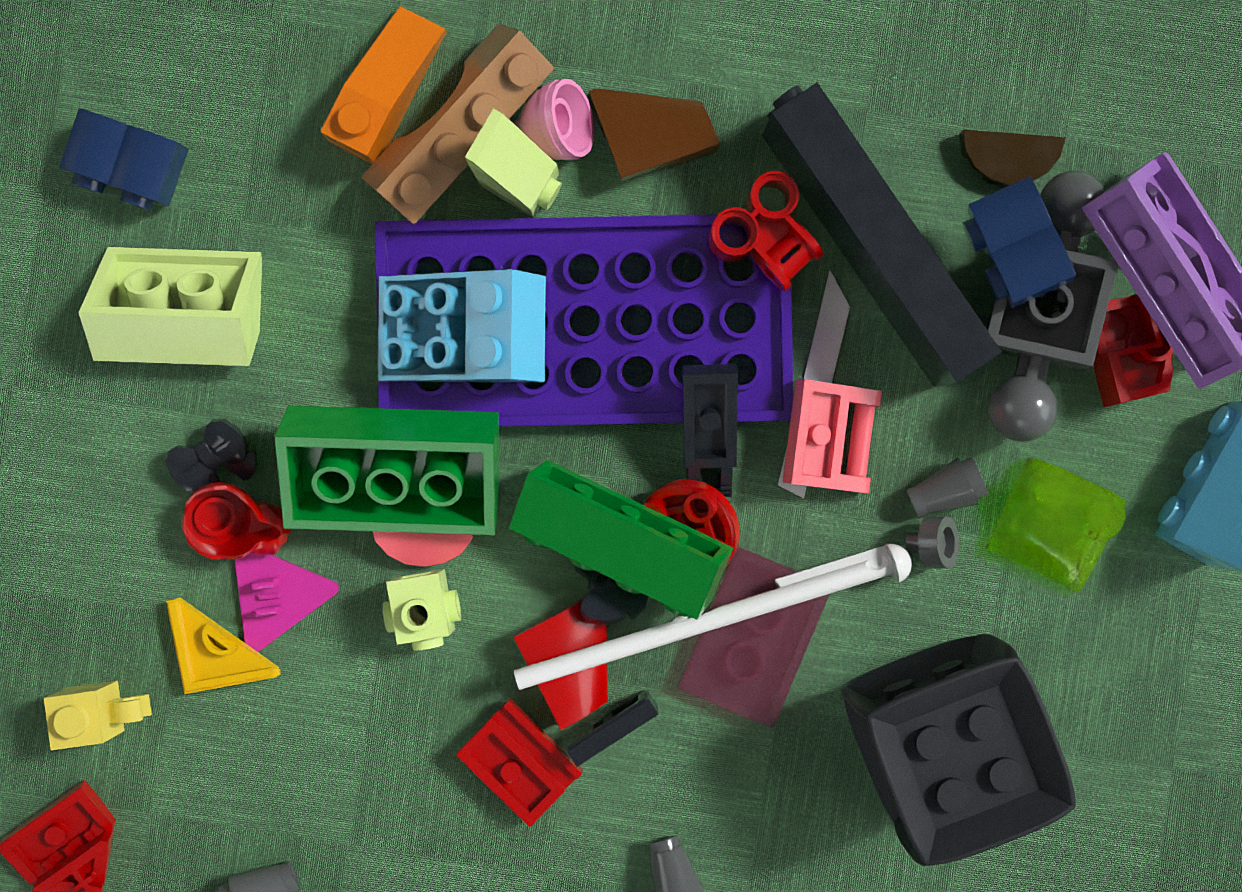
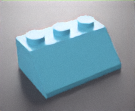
(1208, 507)

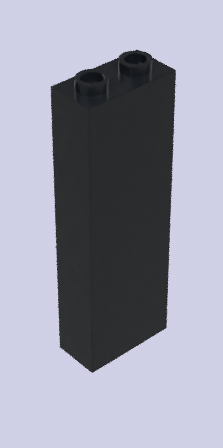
(877, 236)

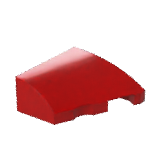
(562, 633)

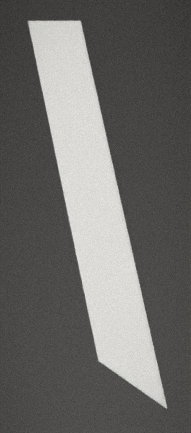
(824, 349)

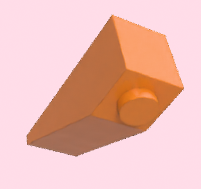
(383, 86)

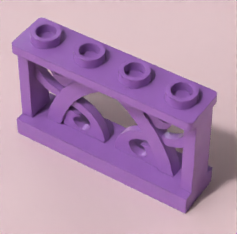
(1175, 265)

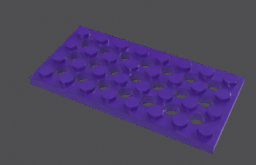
(608, 241)

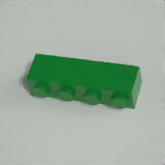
(620, 539)

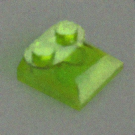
(1056, 523)

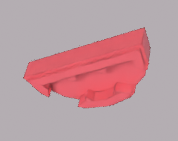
(422, 548)

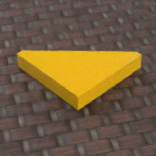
(210, 654)

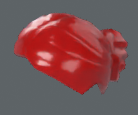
(230, 524)

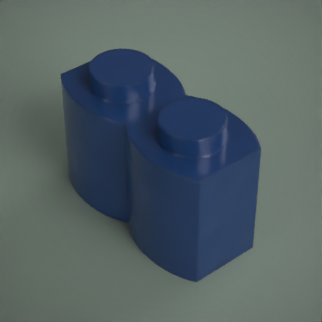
(123, 157)
(1019, 243)

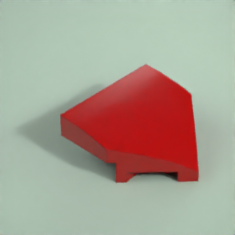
(64, 843)

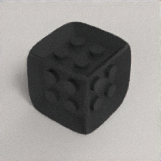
(959, 748)

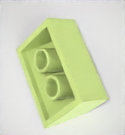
(174, 306)

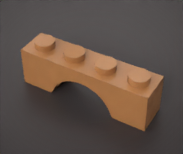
(425, 162)

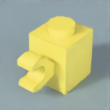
(91, 714)

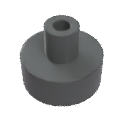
(935, 542)

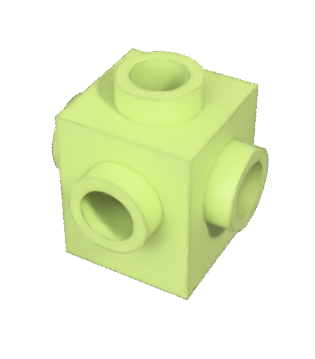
(432, 593)

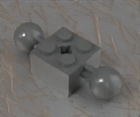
(1024, 405)

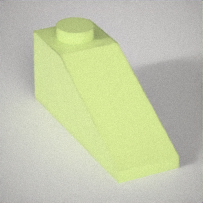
(513, 166)

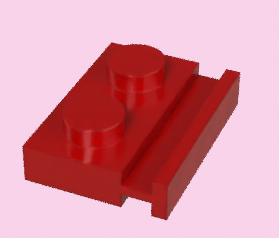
(519, 762)

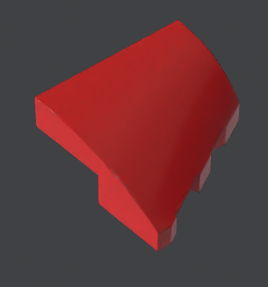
(1131, 354)

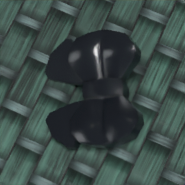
(221, 444)
(608, 602)

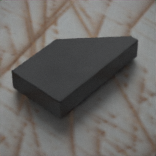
(614, 727)

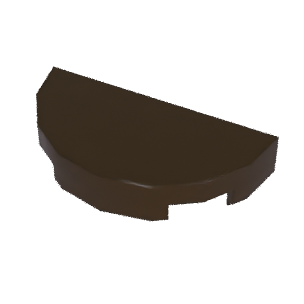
(1010, 156)

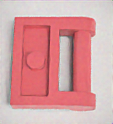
(819, 435)

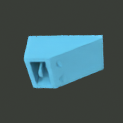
(462, 327)

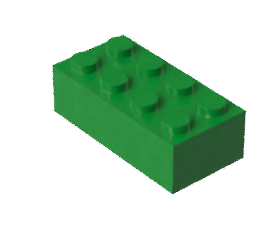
(389, 470)

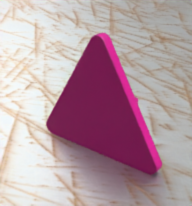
(277, 596)

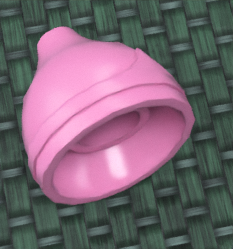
(558, 120)

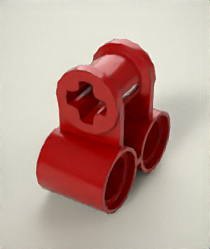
(768, 232)

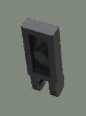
(710, 422)

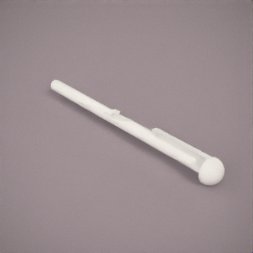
(791, 590)

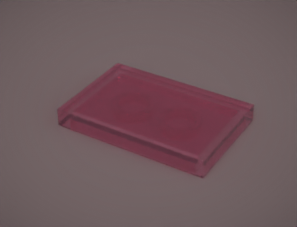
(756, 659)

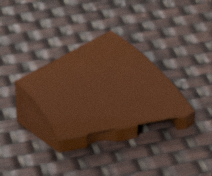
(652, 130)

